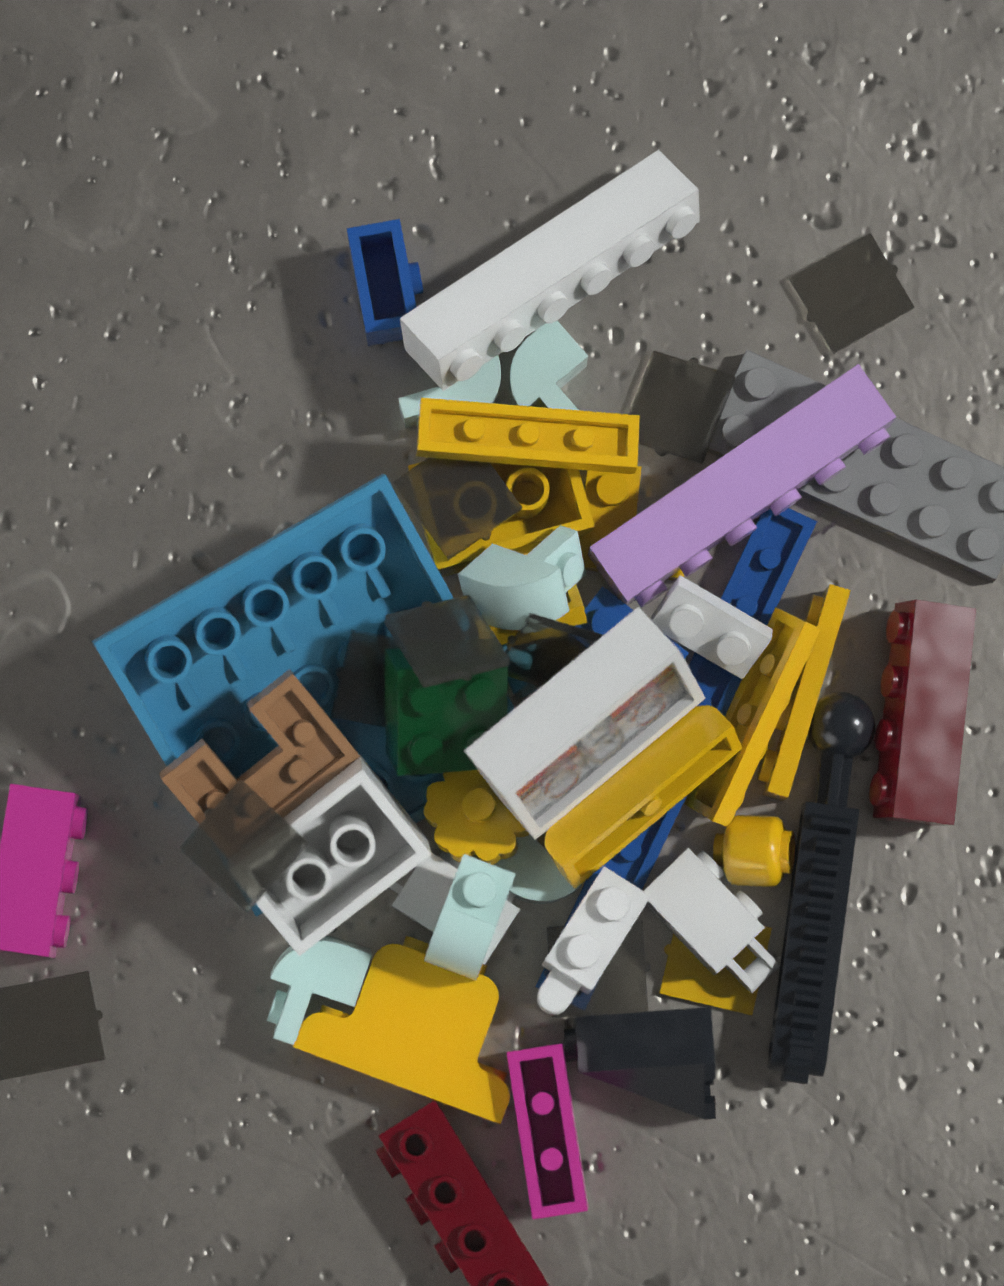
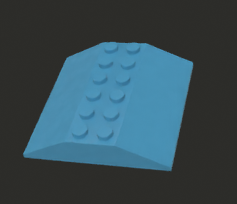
(273, 610)

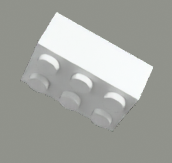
(355, 852)

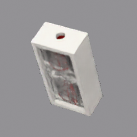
(586, 723)

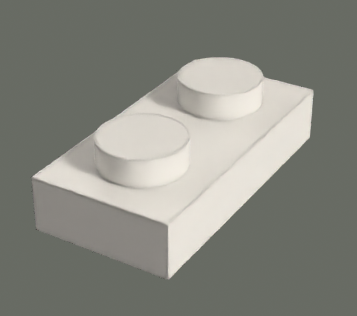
(711, 627)

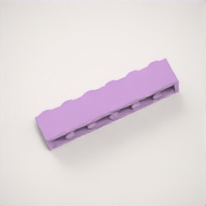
(742, 486)

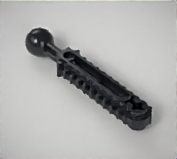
(819, 893)

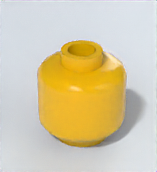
(755, 850)

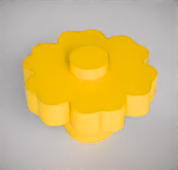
(471, 818)

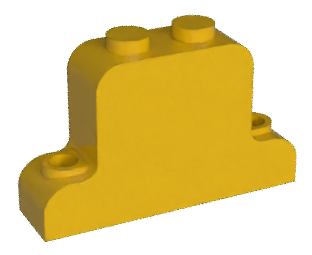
(641, 793)
(416, 1031)

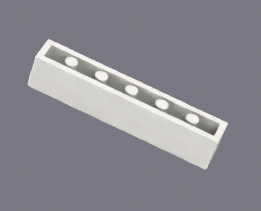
(550, 270)

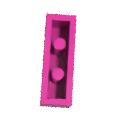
(38, 868)
(547, 1131)

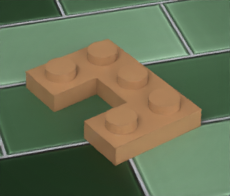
(307, 755)

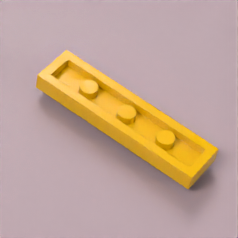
(528, 435)
(755, 713)
(780, 766)

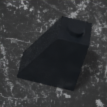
(650, 1054)

